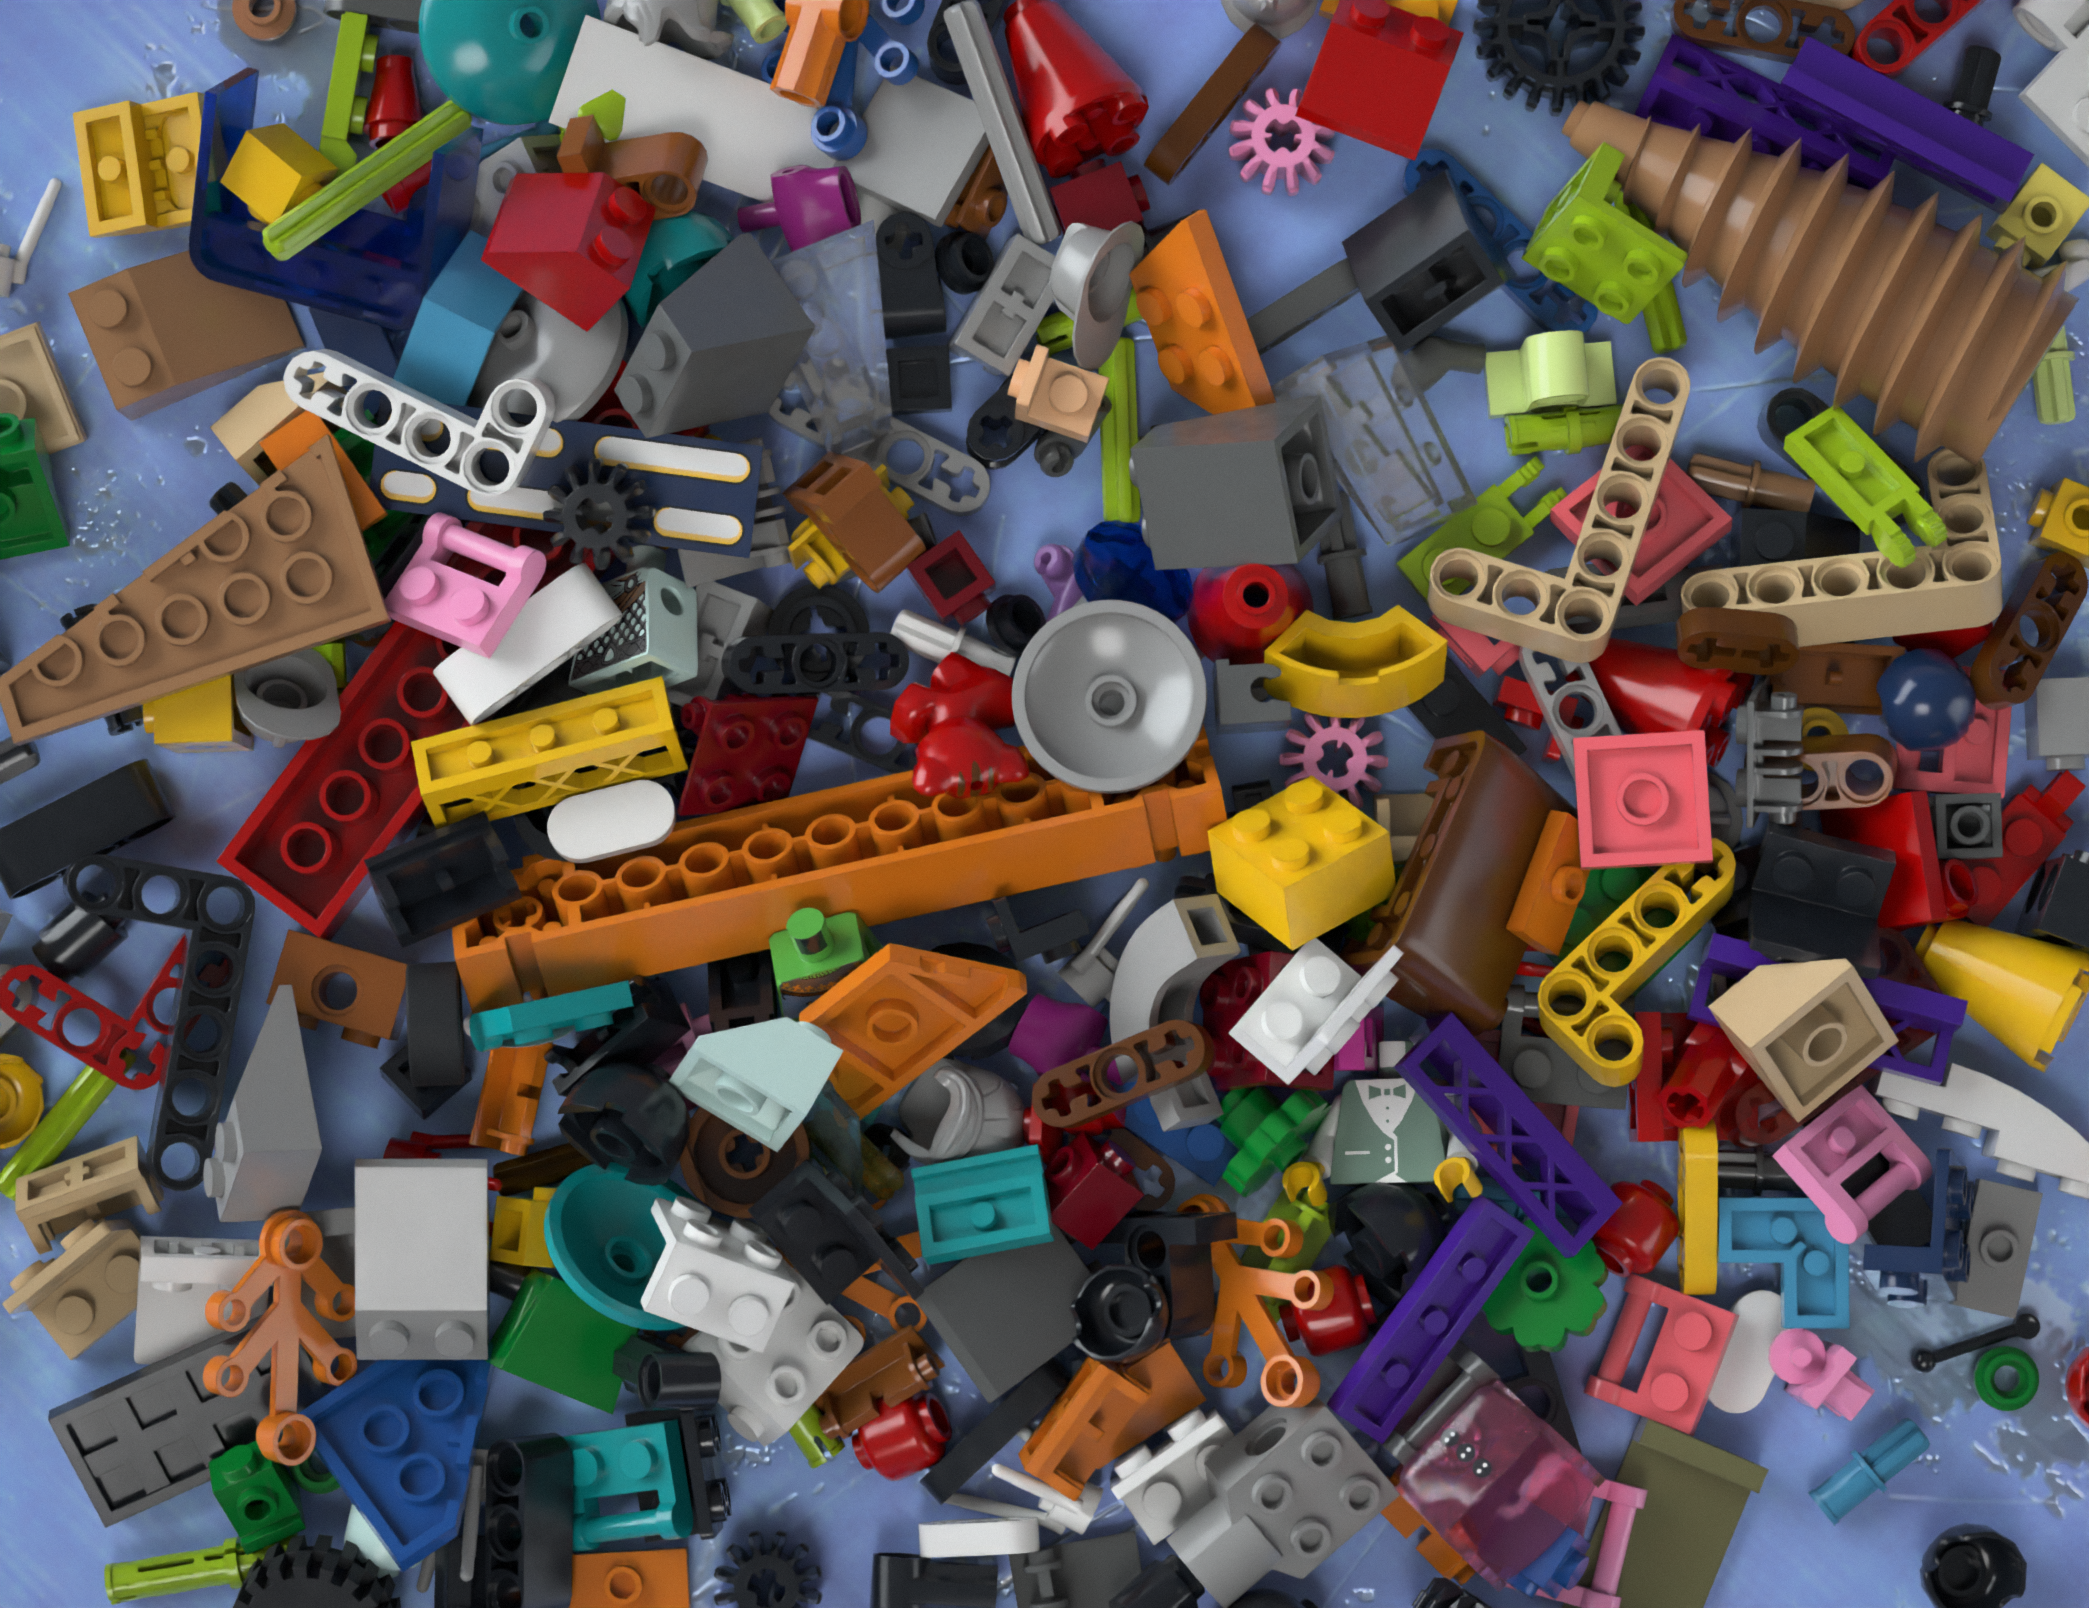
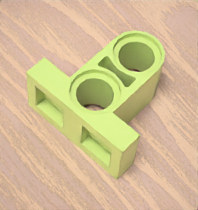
(1549, 373)

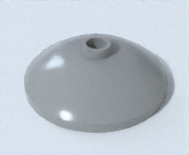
(558, 352)
(1101, 653)

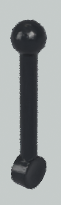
(2024, 1326)

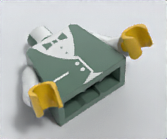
(1386, 1136)

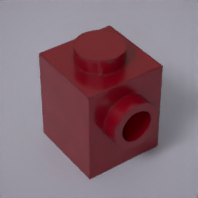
(1099, 197)
(953, 580)
(1091, 1188)

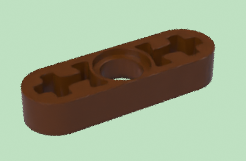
(1740, 42)
(1212, 104)
(2052, 621)
(1073, 1075)

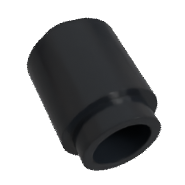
(78, 940)
(1161, 1586)

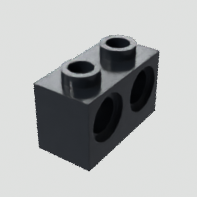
(2059, 903)

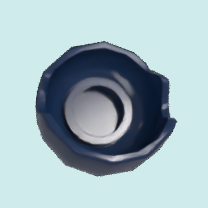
(1926, 700)

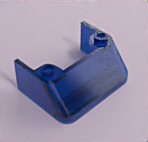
(361, 268)

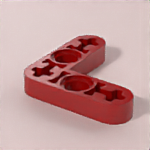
(114, 1030)

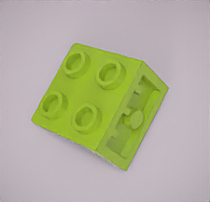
(1599, 247)

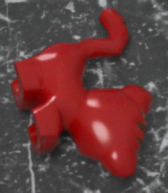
(957, 730)

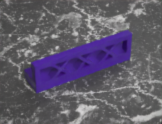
(1712, 100)
(1904, 125)
(1895, 1000)
(1517, 1130)
(1430, 1318)

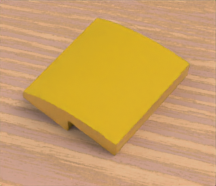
(139, 164)

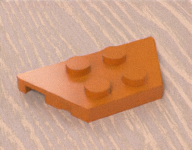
(1199, 321)
(904, 1016)

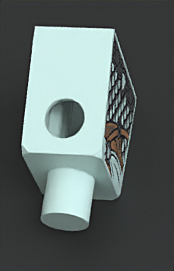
(652, 636)

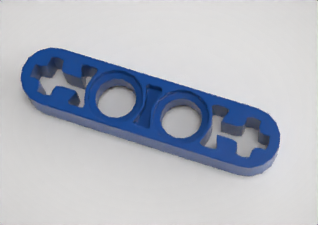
(1510, 236)

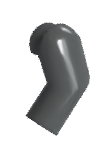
(1438, 355)
(1057, 451)

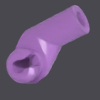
(1056, 568)

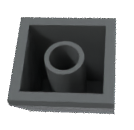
(716, 345)
(1237, 486)
(1008, 1310)

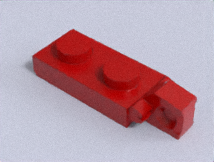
(2030, 832)

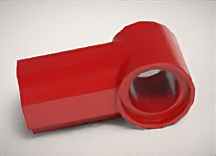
(1701, 1076)

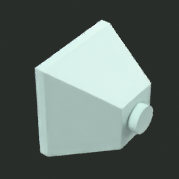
(759, 1076)

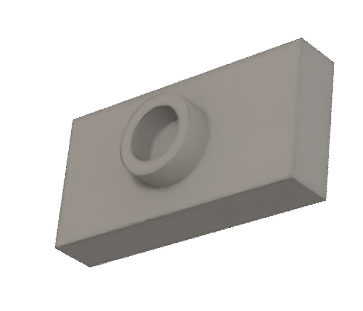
(1999, 1247)

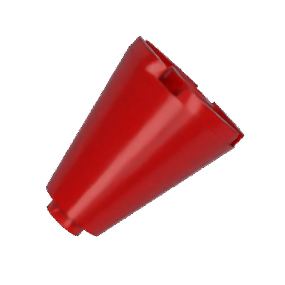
(1232, 629)

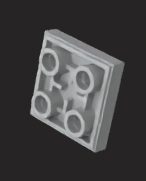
(918, 148)

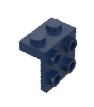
(1933, 1272)

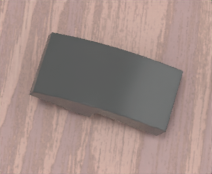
(1967, 825)

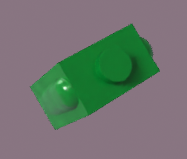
(560, 1342)

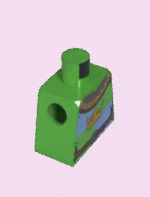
(817, 955)

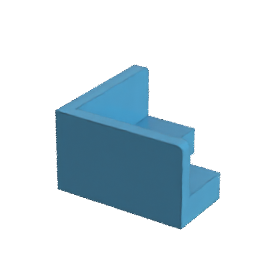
(457, 325)
(1795, 1235)

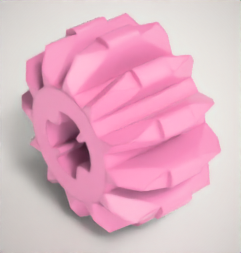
(1281, 163)
(1339, 737)

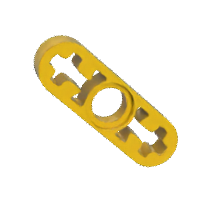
(1697, 1209)

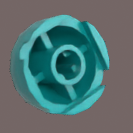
(672, 255)

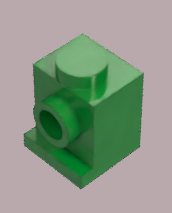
(256, 1496)

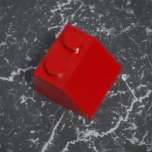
(1380, 75)
(570, 240)

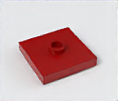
(1903, 826)

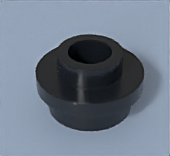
(963, 261)
(1014, 622)

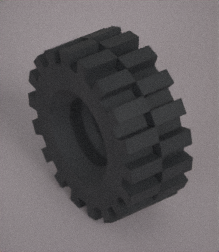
(315, 1578)

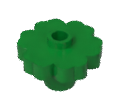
(1267, 1133)
(1566, 1307)

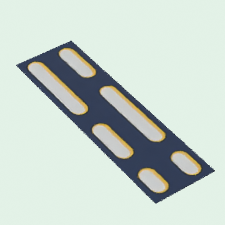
(698, 485)

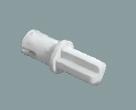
(937, 641)

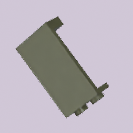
(1685, 1521)

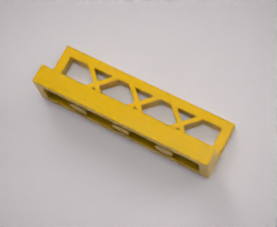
(546, 749)

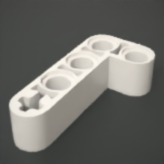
(413, 409)

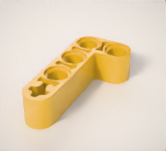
(1647, 950)

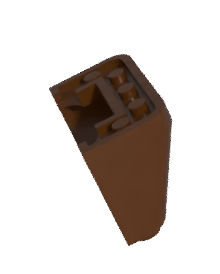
(1462, 884)

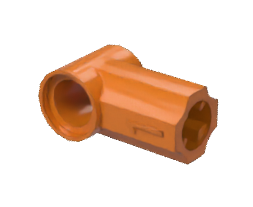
(816, 46)

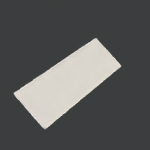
(733, 115)

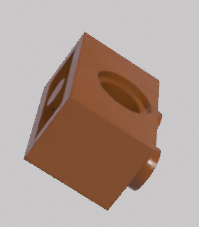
(381, 988)

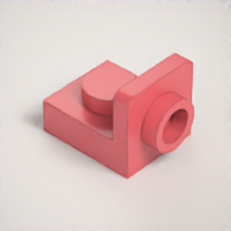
(1476, 649)

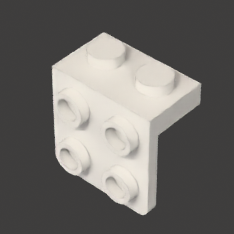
(716, 1275)
(800, 1360)

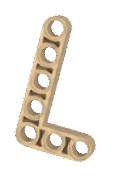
(1600, 537)
(1865, 592)

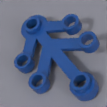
(852, 129)

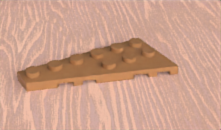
(233, 595)

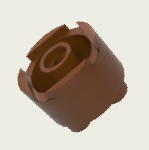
(731, 1186)

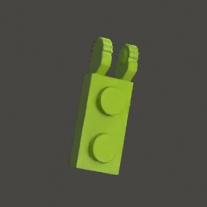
(344, 109)
(1864, 483)
(1487, 528)

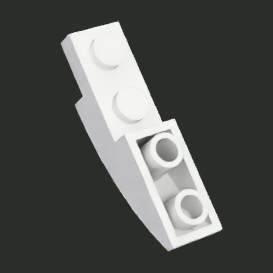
(2019, 1129)

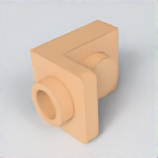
(1057, 395)

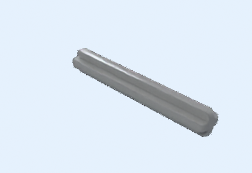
(1002, 122)

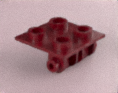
(744, 749)

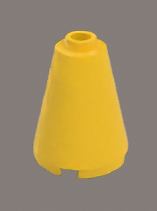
(2013, 984)

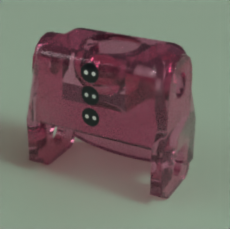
(1498, 1484)

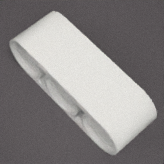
(542, 637)

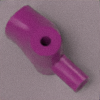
(806, 204)
(1057, 1034)

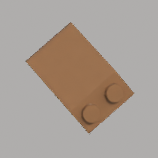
(174, 333)

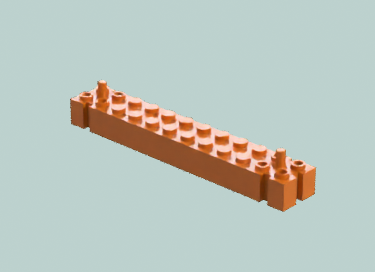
(854, 848)

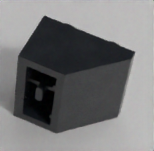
(1425, 262)

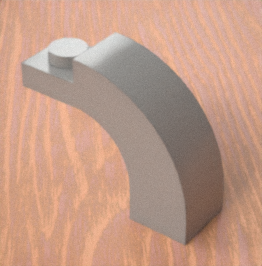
(1160, 983)

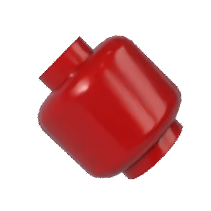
(1638, 1230)
(1337, 1326)
(904, 1437)

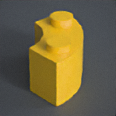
(1356, 666)

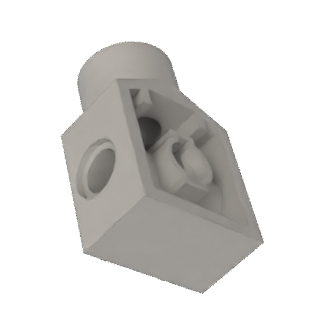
(1280, 1500)

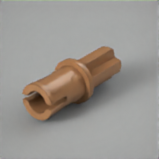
(1750, 484)

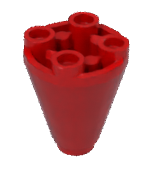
(1069, 88)
(1661, 694)

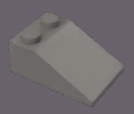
(271, 1130)
(422, 1259)

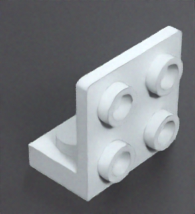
(1312, 1009)
(175, 1285)
(1170, 1481)

